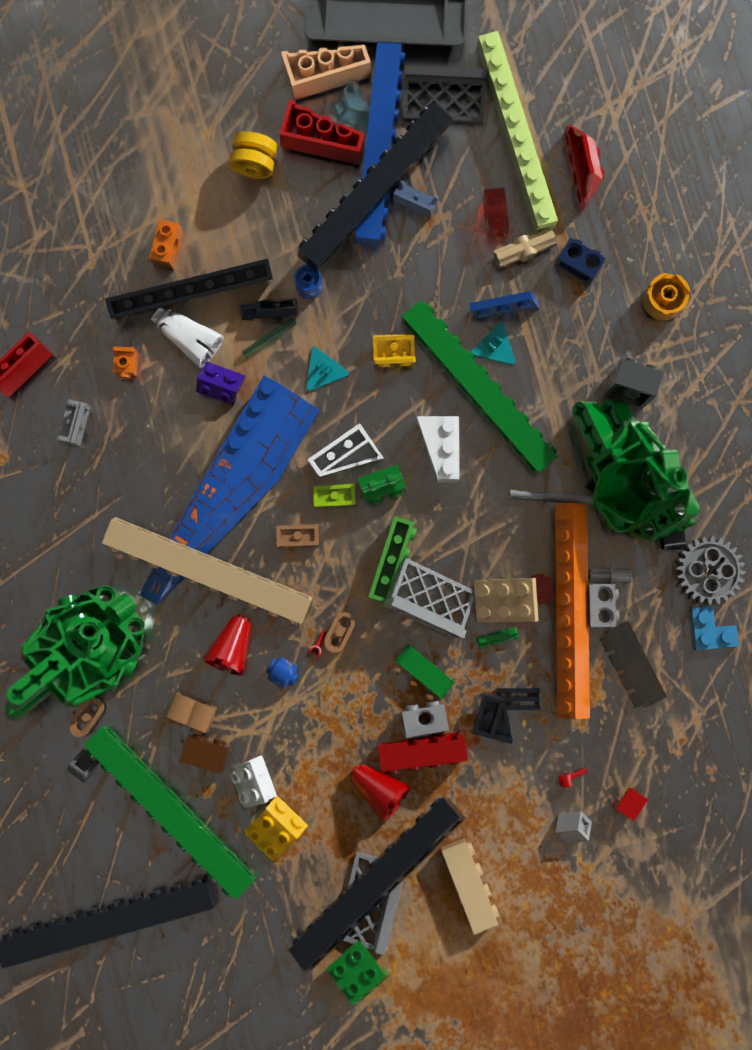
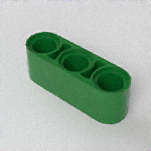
(424, 671)

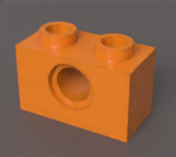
(166, 244)

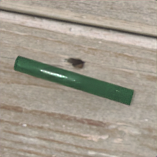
(268, 338)

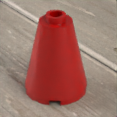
(230, 646)
(379, 790)

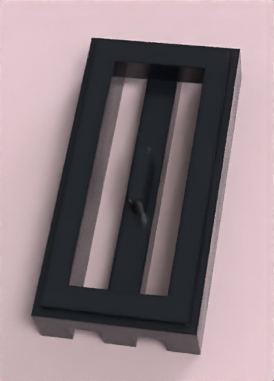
(536, 698)

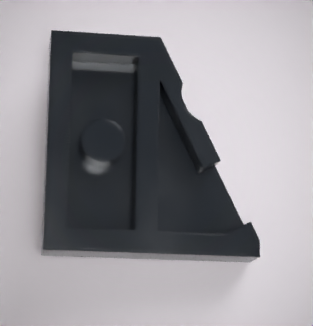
(492, 719)

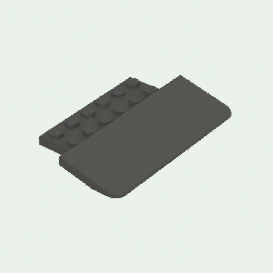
(388, 21)

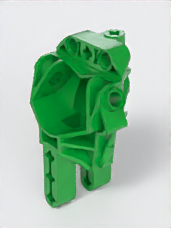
(620, 468)
(71, 672)

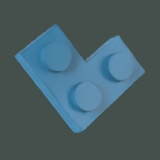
(707, 635)

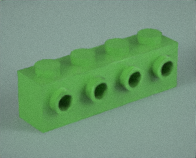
(392, 557)

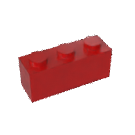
(21, 363)

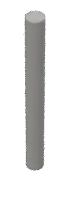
(545, 496)

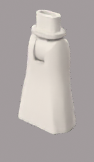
(189, 336)

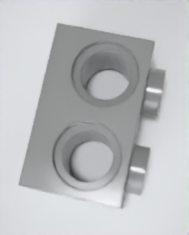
(595, 605)

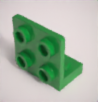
(357, 973)

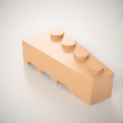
(325, 69)

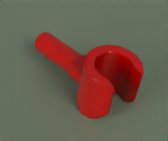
(316, 648)
(566, 779)

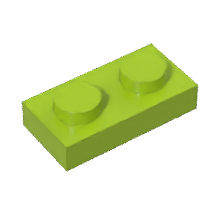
(334, 495)

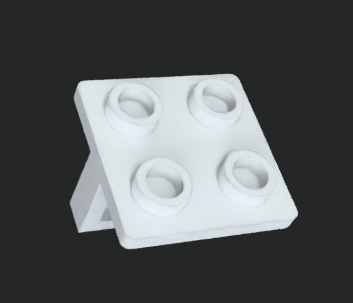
(252, 782)

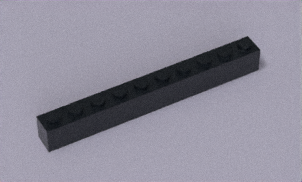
(374, 187)
(376, 884)
(107, 922)

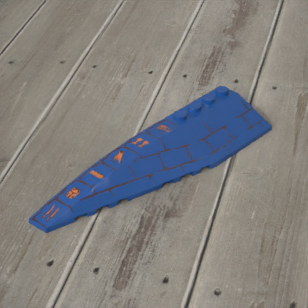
(240, 473)

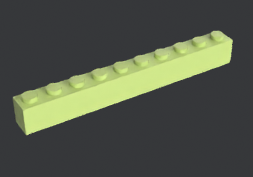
(516, 132)

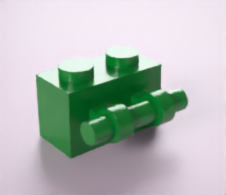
(382, 485)

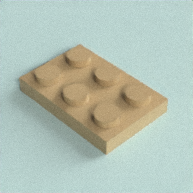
(506, 600)

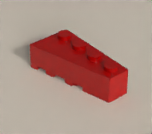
(319, 135)
(423, 751)

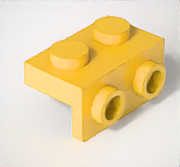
(394, 349)

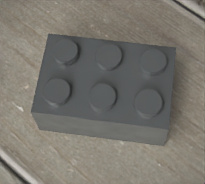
(633, 383)

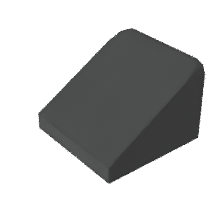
(82, 766)

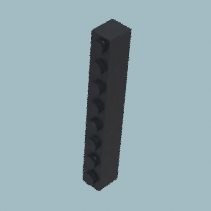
(189, 288)

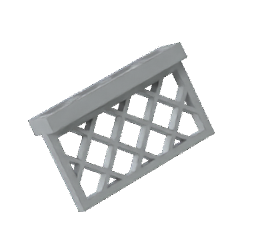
(429, 617)
(387, 916)

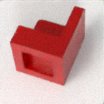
(630, 803)

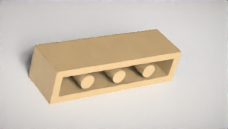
(469, 885)

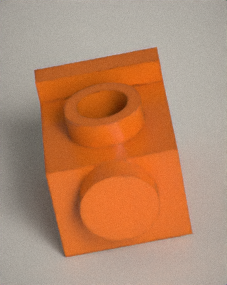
(130, 368)

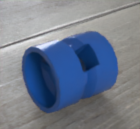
(308, 282)

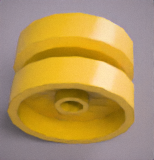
(252, 154)

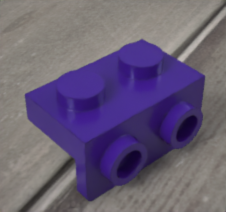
(219, 383)

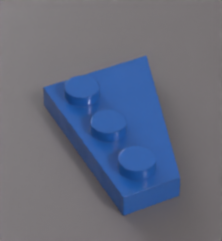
(505, 304)

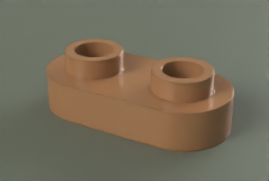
(339, 632)
(86, 716)

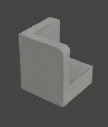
(573, 827)

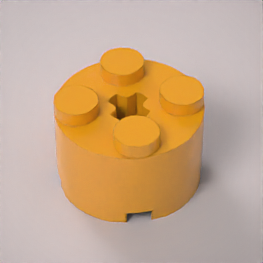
(654, 296)

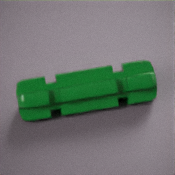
(497, 637)

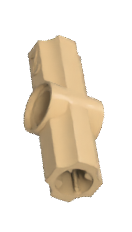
(524, 248)

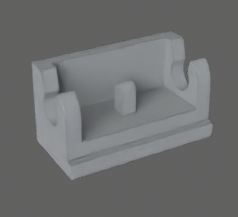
(73, 422)

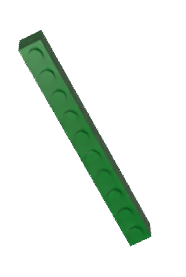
(478, 387)
(169, 812)

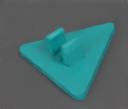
(495, 346)
(323, 370)

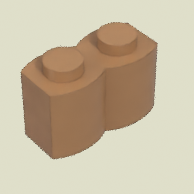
(192, 713)

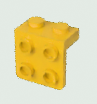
(275, 829)

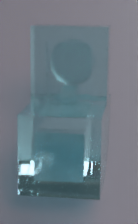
(351, 104)

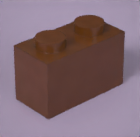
(205, 753)

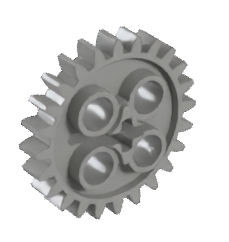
(698, 555)

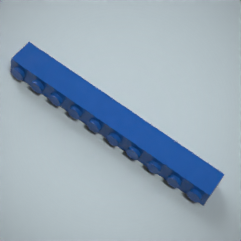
(380, 130)

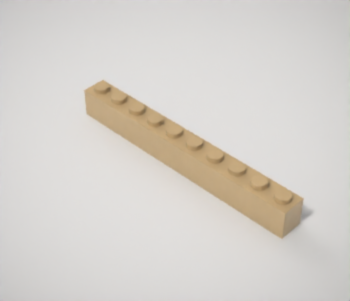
(206, 570)

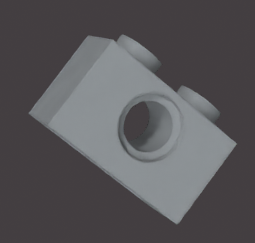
(437, 723)

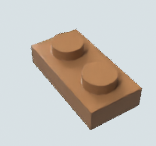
(297, 535)

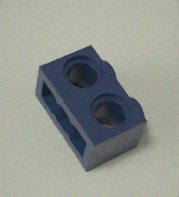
(577, 266)

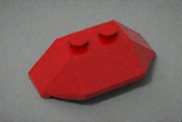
(584, 164)

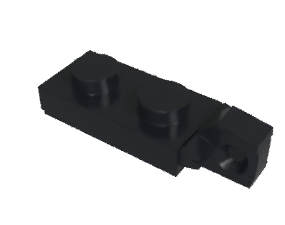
(270, 308)

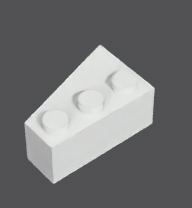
(441, 442)
(345, 452)

